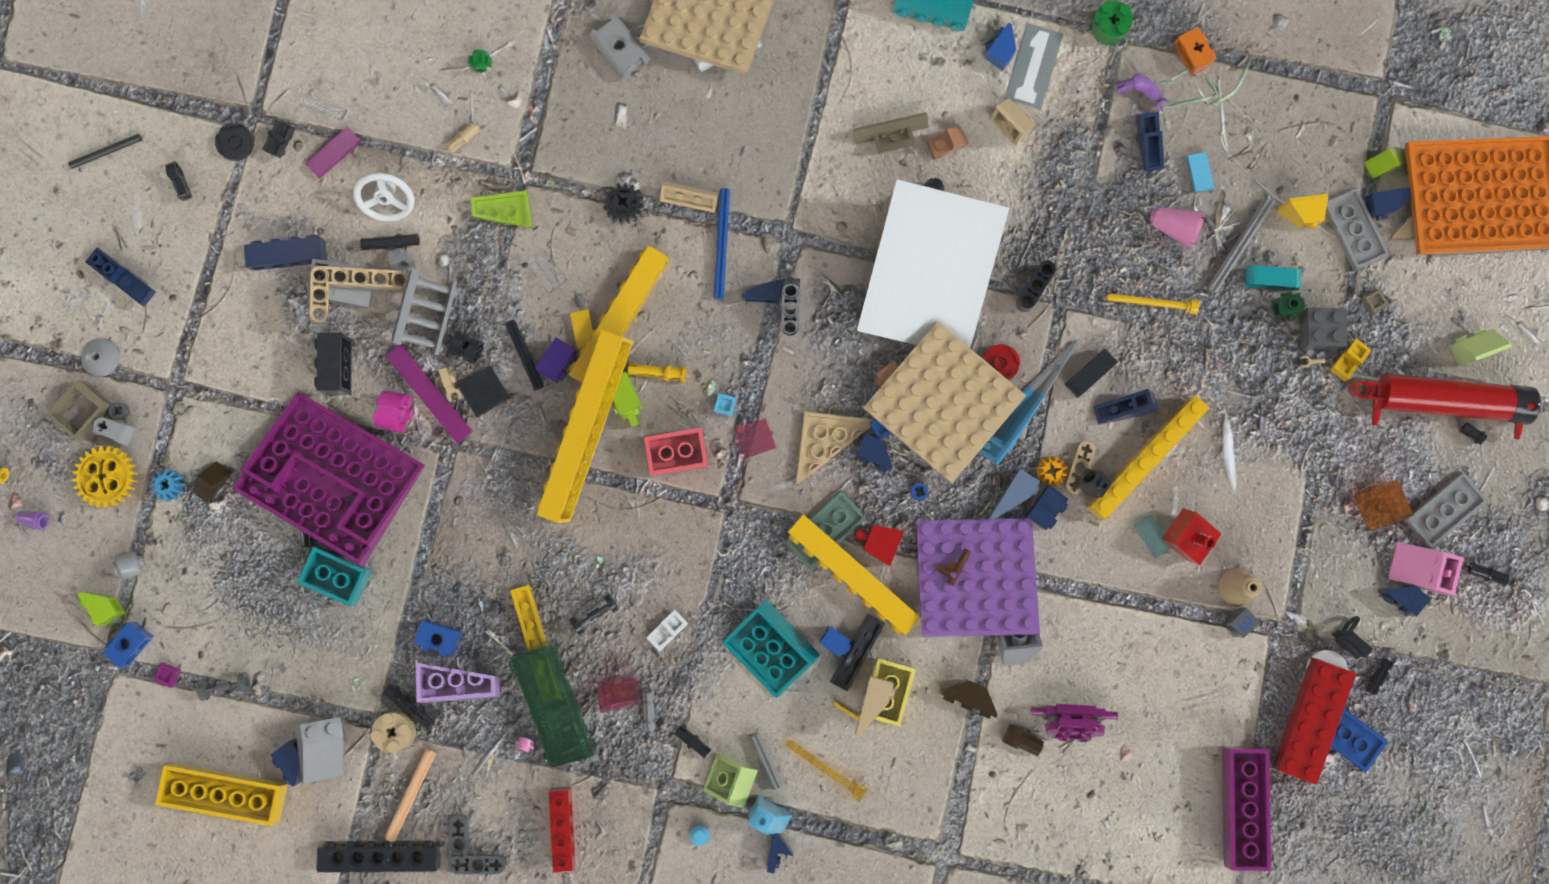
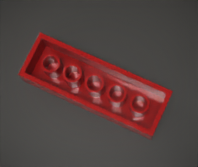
(1314, 720)

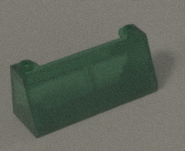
(552, 704)

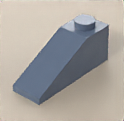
(1018, 490)

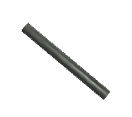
(105, 151)

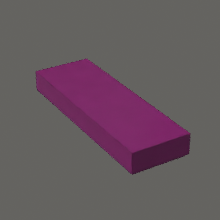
(333, 152)

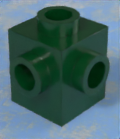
(1288, 306)

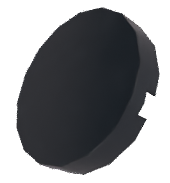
(234, 142)

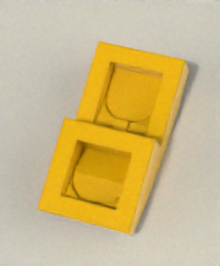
(1350, 359)

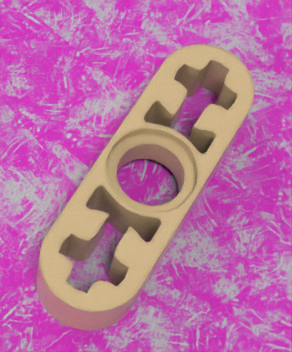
(1079, 452)

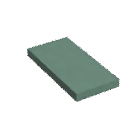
(836, 520)

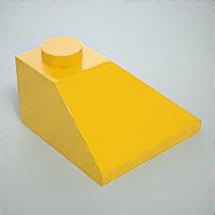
(1305, 211)

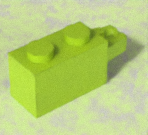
(627, 401)

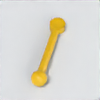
(845, 710)

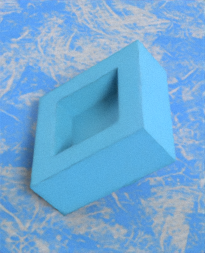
(725, 404)

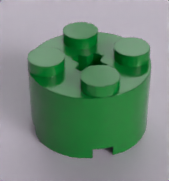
(1111, 22)

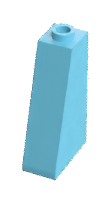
(768, 817)

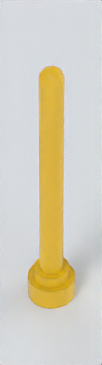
(1191, 306)

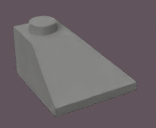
(1018, 648)

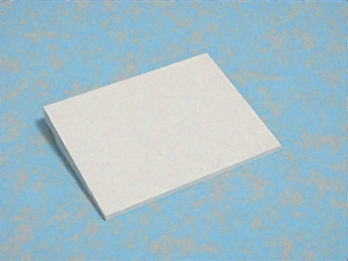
(932, 264)

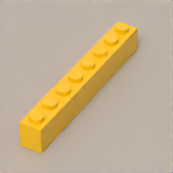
(625, 305)
(1148, 457)
(853, 574)

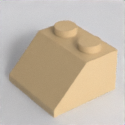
(1012, 121)

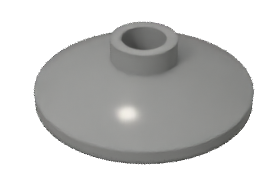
(108, 358)

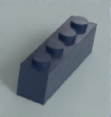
(284, 253)

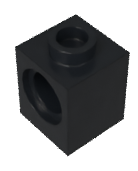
(1094, 483)

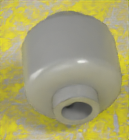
(128, 565)

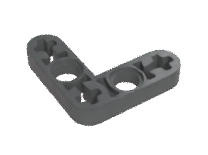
(462, 854)

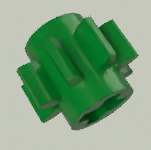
(479, 61)

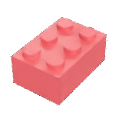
(676, 452)

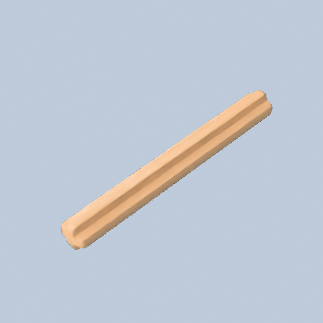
(410, 795)

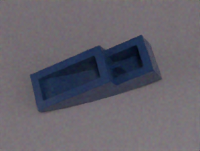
(1150, 140)
(767, 292)

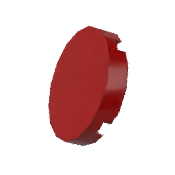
(1003, 359)

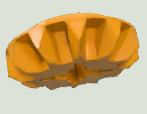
(1048, 479)

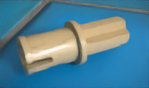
(463, 137)

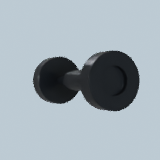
(593, 614)

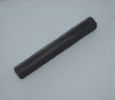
(524, 355)

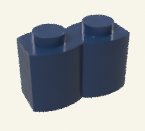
(1047, 508)

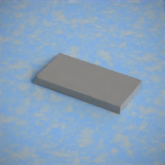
(1355, 229)
(1446, 510)

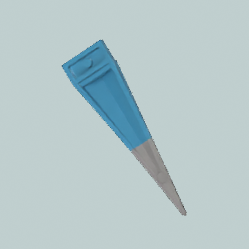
(1014, 425)

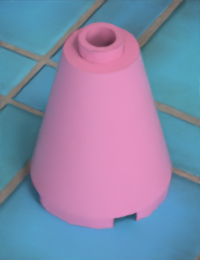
(1179, 224)

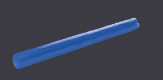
(721, 249)

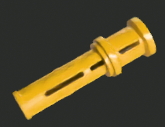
(666, 372)

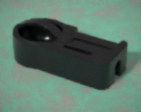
(177, 177)

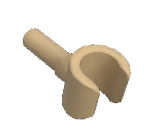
(1311, 361)

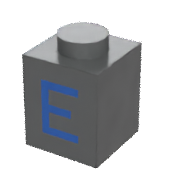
(1241, 623)

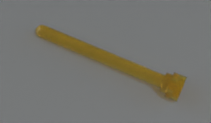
(856, 790)

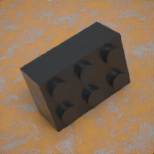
(333, 364)

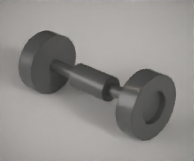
(204, 690)

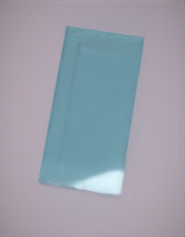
(1152, 536)

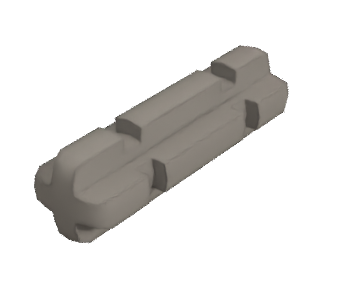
(648, 711)

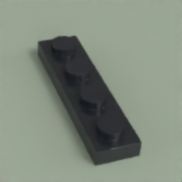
(858, 652)

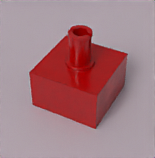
(1191, 536)

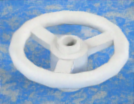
(384, 195)

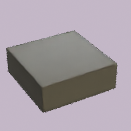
(1375, 301)

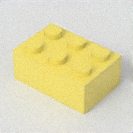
(902, 677)

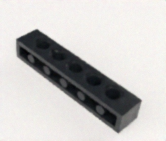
(328, 861)

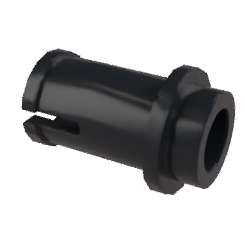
(1473, 433)

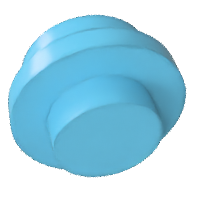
(699, 835)

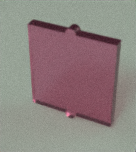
(755, 438)

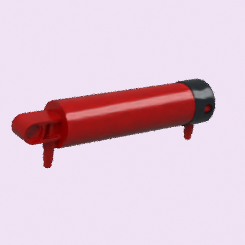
(1451, 398)

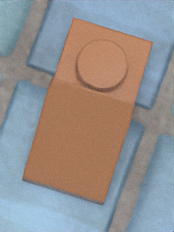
(948, 142)

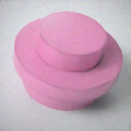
(525, 744)

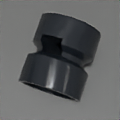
(467, 348)

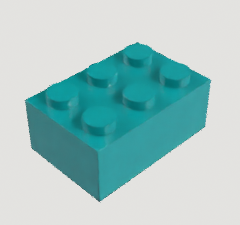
(334, 576)

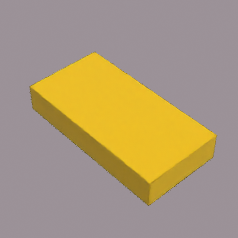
(582, 327)

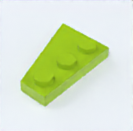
(504, 208)

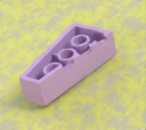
(448, 684)

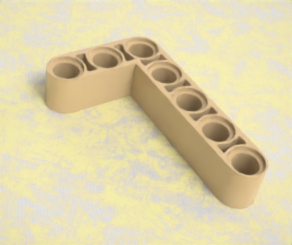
(349, 282)

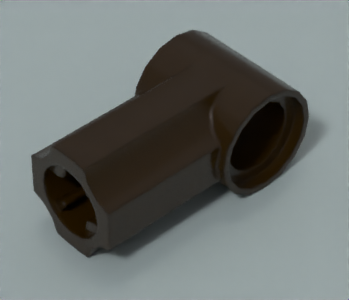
(1018, 738)

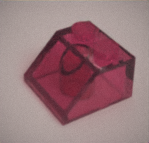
(619, 694)

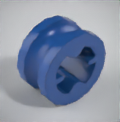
(913, 492)

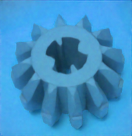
(164, 491)

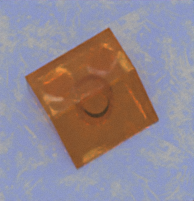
(1383, 505)

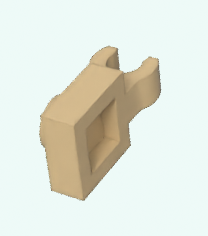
(448, 379)

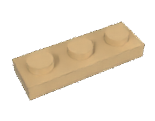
(689, 197)

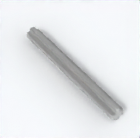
(1240, 245)

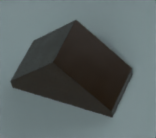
(211, 481)

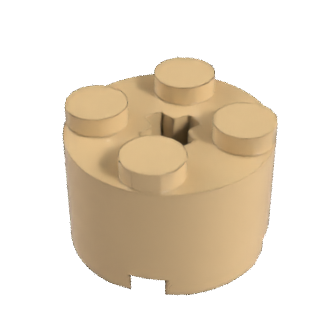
(382, 731)

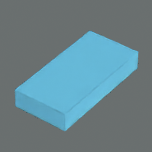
(1200, 172)

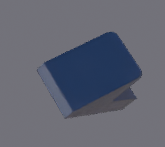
(778, 846)

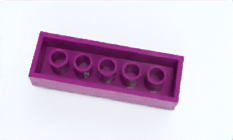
(1246, 808)

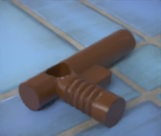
(954, 567)

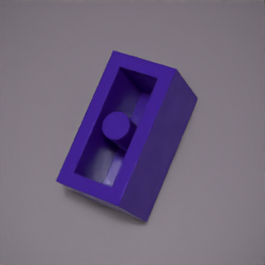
(557, 360)

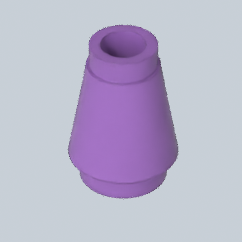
(34, 519)

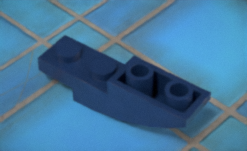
(120, 276)

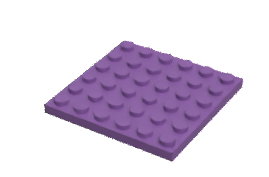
(995, 586)

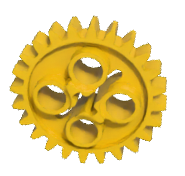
(87, 478)

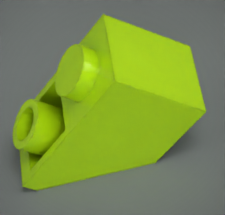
(101, 607)

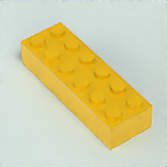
(221, 794)

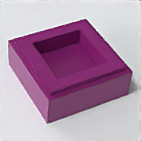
(167, 675)

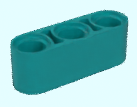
(1273, 277)

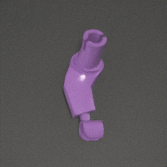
(1144, 85)

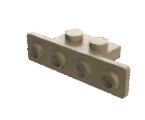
(892, 133)

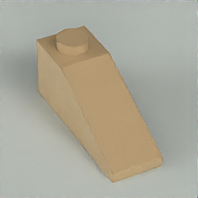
(875, 700)

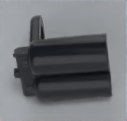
(1351, 641)

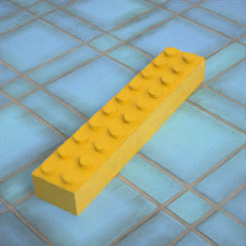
(584, 427)

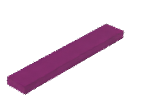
(429, 393)

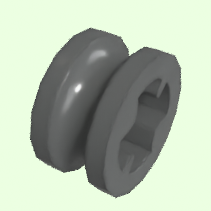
(125, 411)

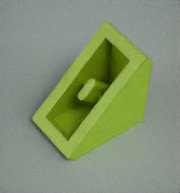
(1385, 162)

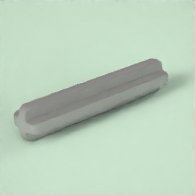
(766, 761)

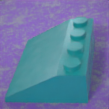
(938, 12)
(771, 648)

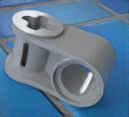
(115, 431)

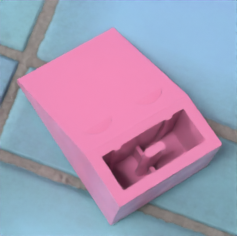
(1425, 568)

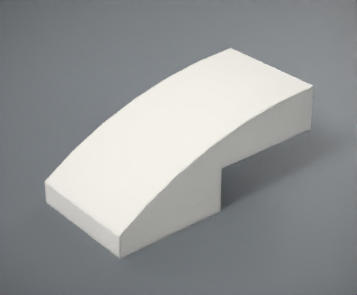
(667, 630)

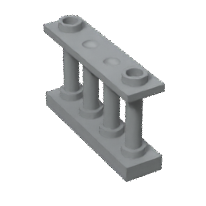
(405, 317)

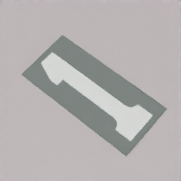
(1034, 66)

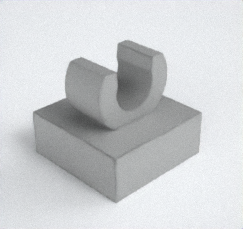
(400, 260)

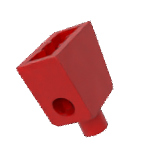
(880, 542)

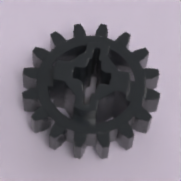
(628, 198)

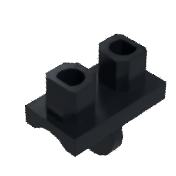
(278, 139)

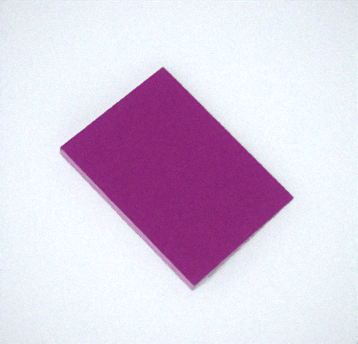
(313, 465)

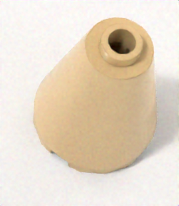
(1239, 587)

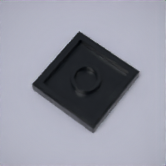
(483, 391)

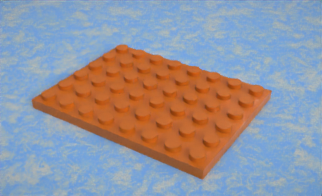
(1479, 194)

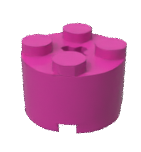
(393, 411)

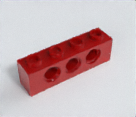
(562, 829)

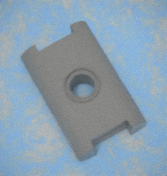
(616, 34)

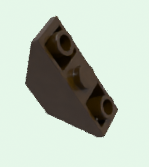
(971, 696)

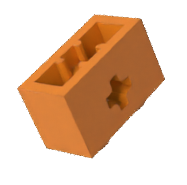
(1194, 50)

